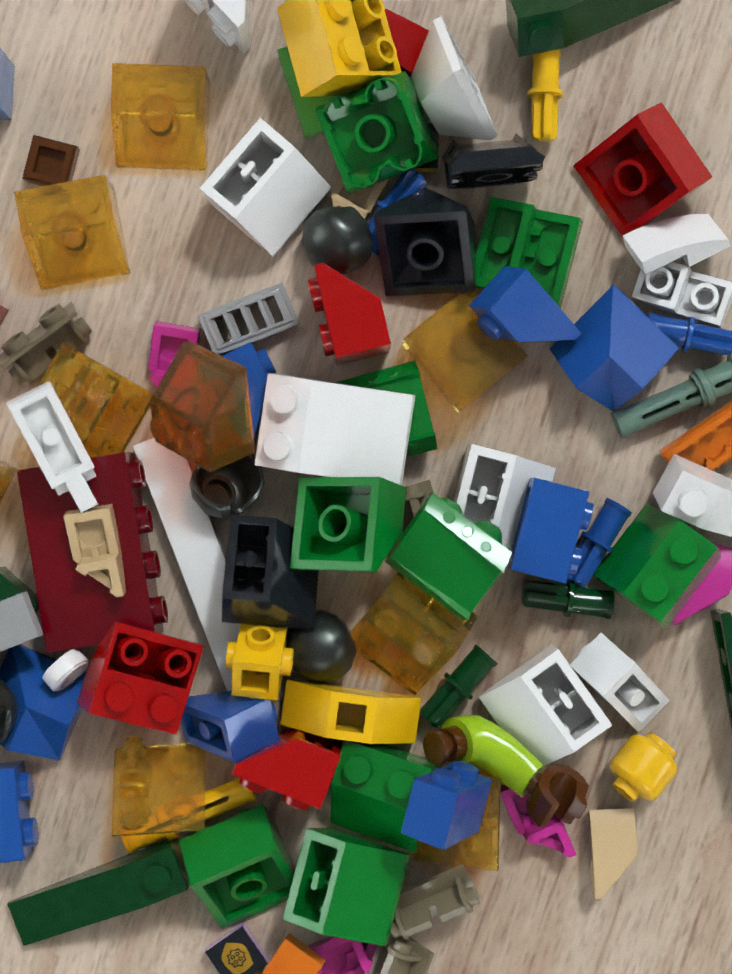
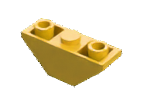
(350, 713)

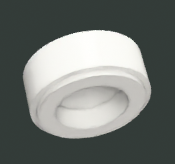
(66, 670)

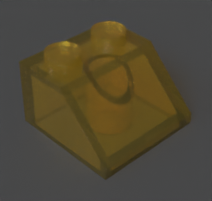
(160, 116)
(72, 232)
(459, 354)

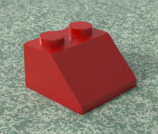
(642, 169)

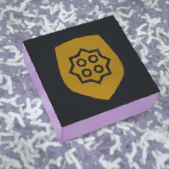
(237, 952)

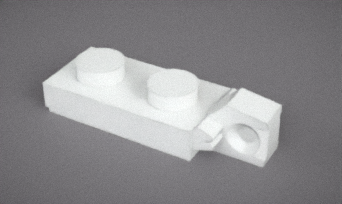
(55, 443)

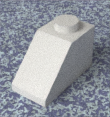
(619, 682)

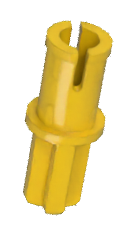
(545, 95)

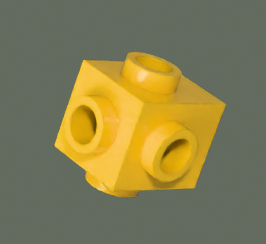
(259, 661)

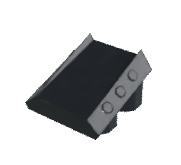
(491, 164)

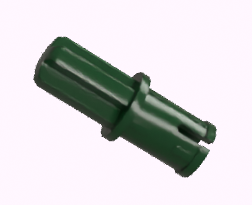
(568, 599)
(457, 687)

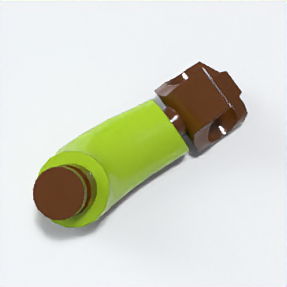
(491, 748)

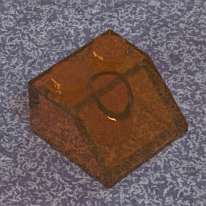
(203, 408)

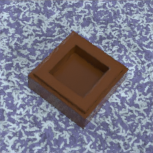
(50, 162)

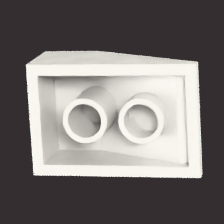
(333, 429)

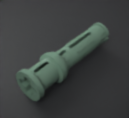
(700, 389)

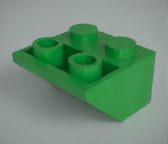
(346, 886)

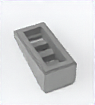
(209, 318)

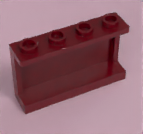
(77, 607)

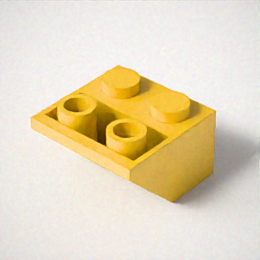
(337, 44)

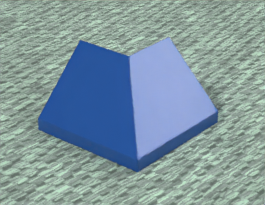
(616, 350)
(44, 715)

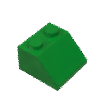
(346, 523)
(658, 564)
(374, 790)
(239, 866)

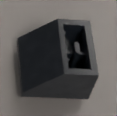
(259, 579)

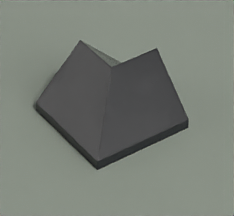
(426, 245)

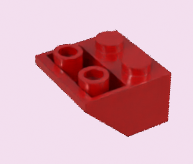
(353, 317)
(140, 677)
(294, 766)

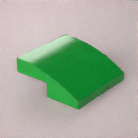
(527, 239)

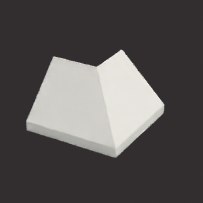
(449, 88)

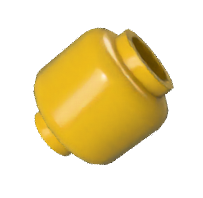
(643, 767)

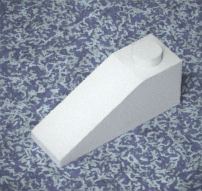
(696, 495)

